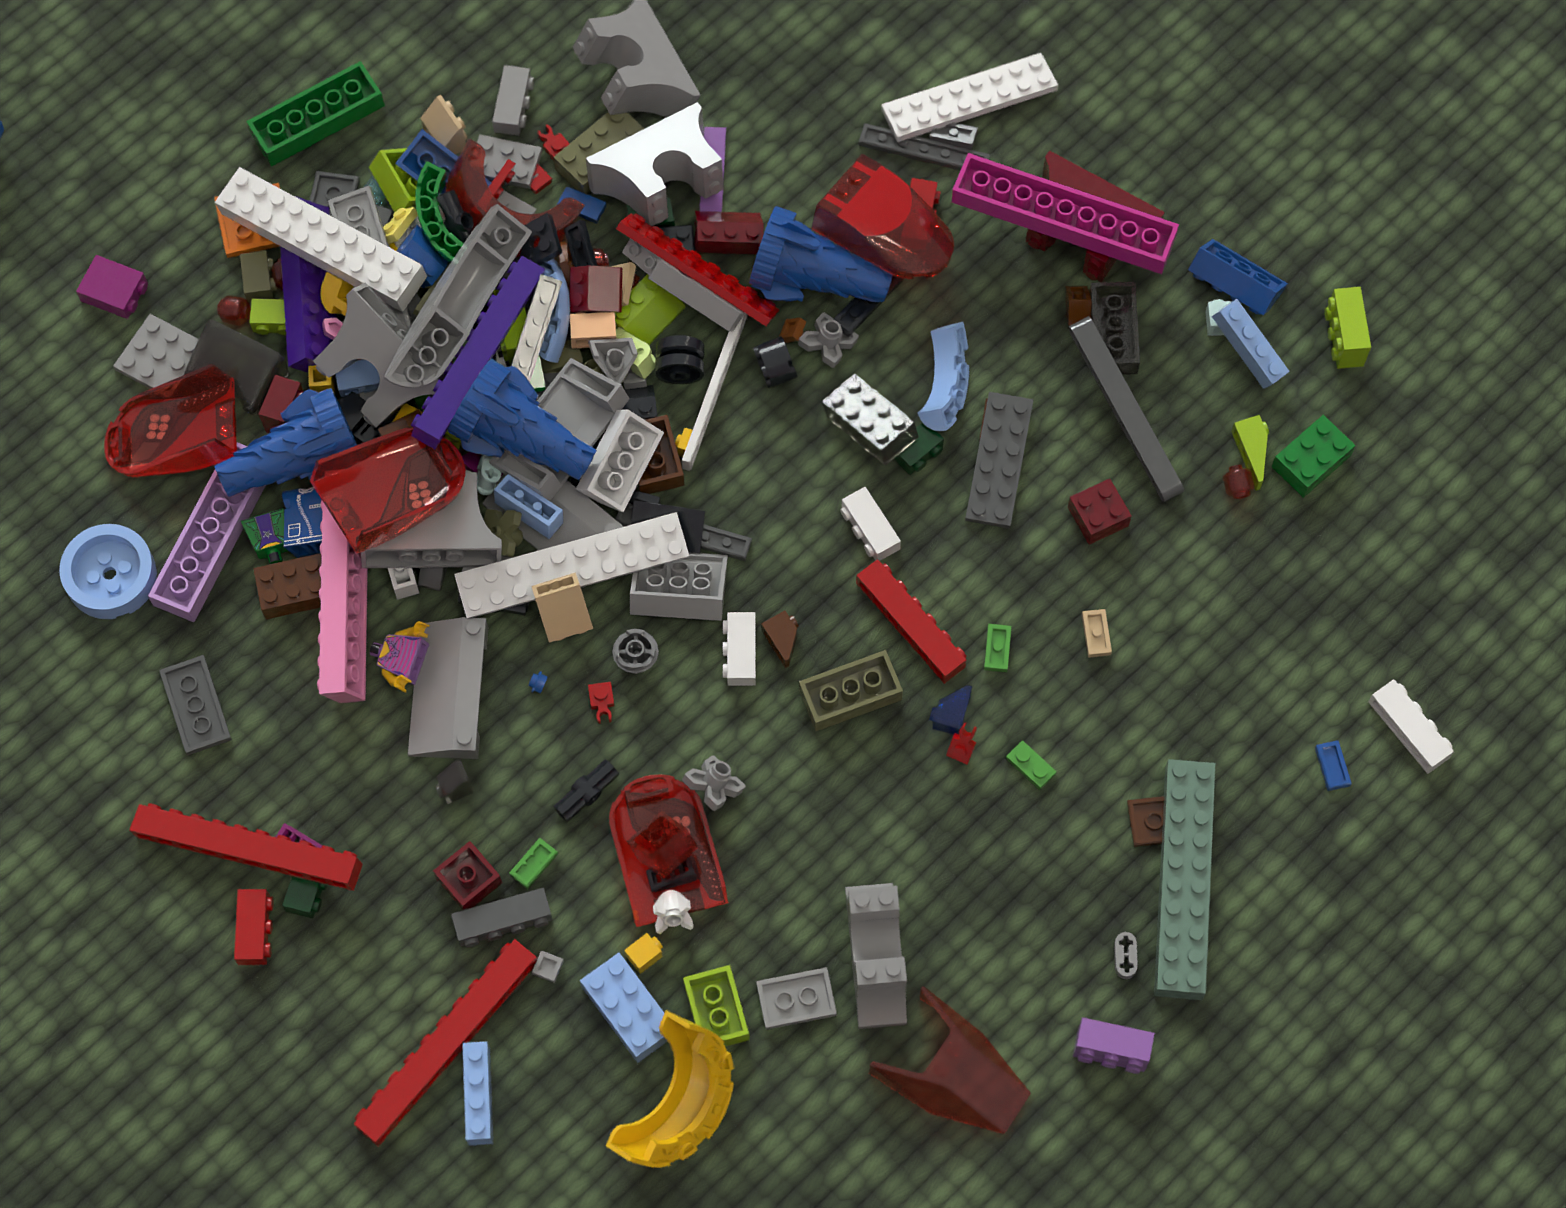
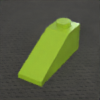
(1252, 443)

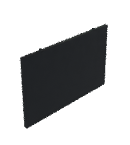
(690, 520)

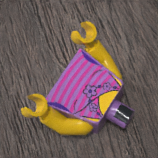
(402, 655)

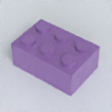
(1113, 1045)

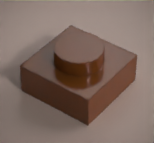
(792, 329)

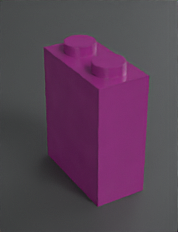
(112, 287)

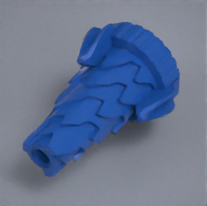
(797, 259)
(504, 414)
(312, 432)

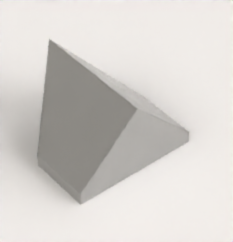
(614, 356)

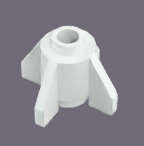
(672, 911)

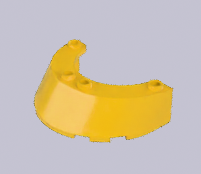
(692, 1104)

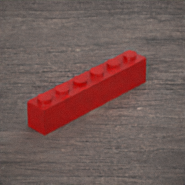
(911, 621)

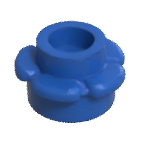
(537, 682)

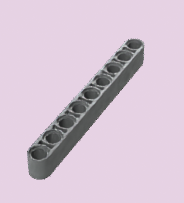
(1126, 409)

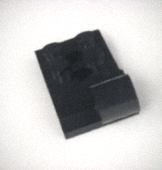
(548, 246)

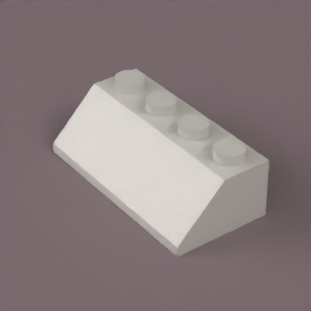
(620, 460)

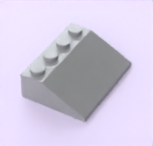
(681, 588)

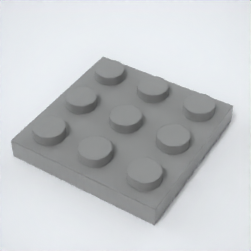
(156, 353)

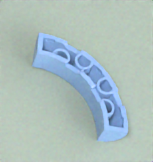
(559, 321)
(950, 377)

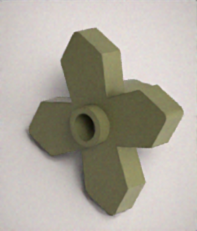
(506, 528)

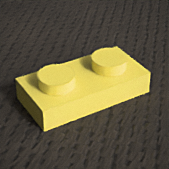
(399, 224)

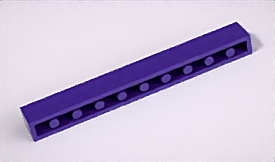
(479, 349)

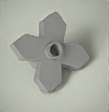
(827, 338)
(715, 781)

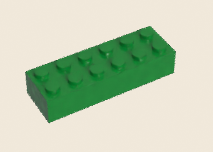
(315, 113)

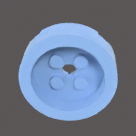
(101, 550)

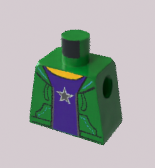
(267, 535)

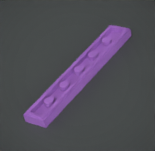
(716, 139)

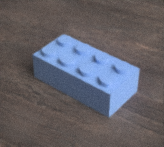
(626, 1006)

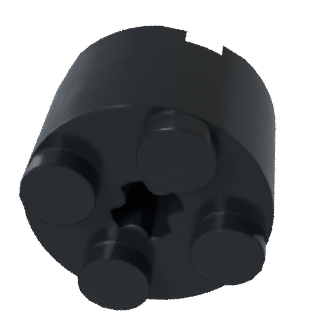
(775, 362)

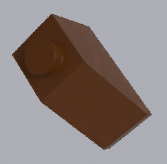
(1077, 303)
(781, 635)

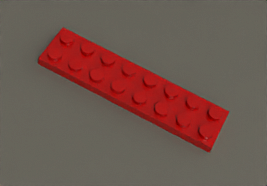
(692, 265)

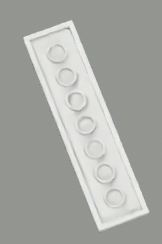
(969, 97)

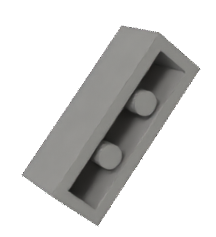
(512, 100)

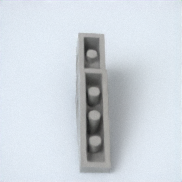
(684, 287)

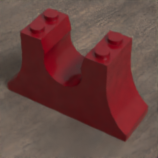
(1071, 175)

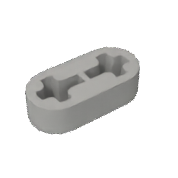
(1131, 954)

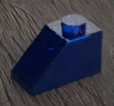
(951, 711)

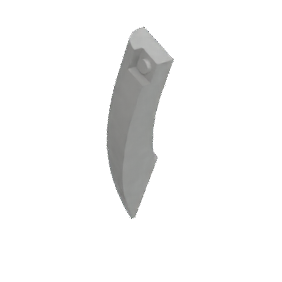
(457, 300)

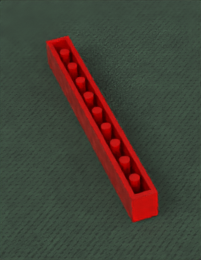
(246, 847)
(445, 1042)

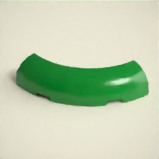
(429, 186)

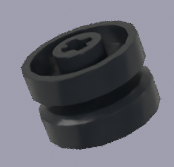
(679, 359)

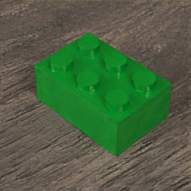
(1313, 456)

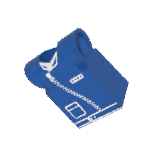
(302, 521)

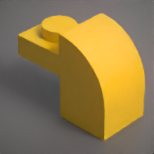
(334, 294)

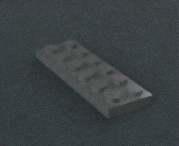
(999, 460)

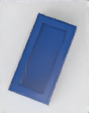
(593, 207)
(1333, 765)

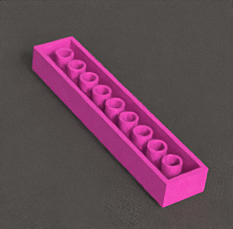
(1064, 213)

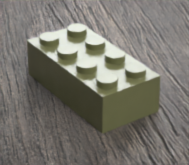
(605, 132)
(850, 690)

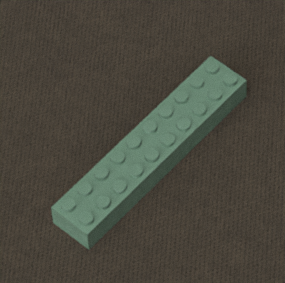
(1185, 880)

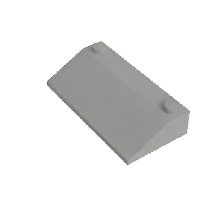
(584, 406)
(580, 518)
(449, 690)

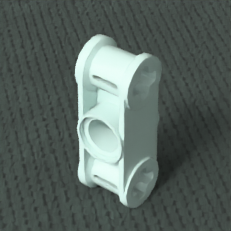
(487, 476)

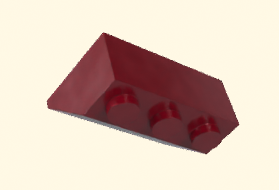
(728, 232)

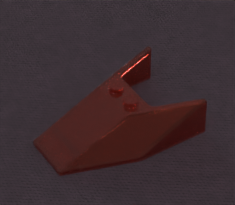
(964, 1079)

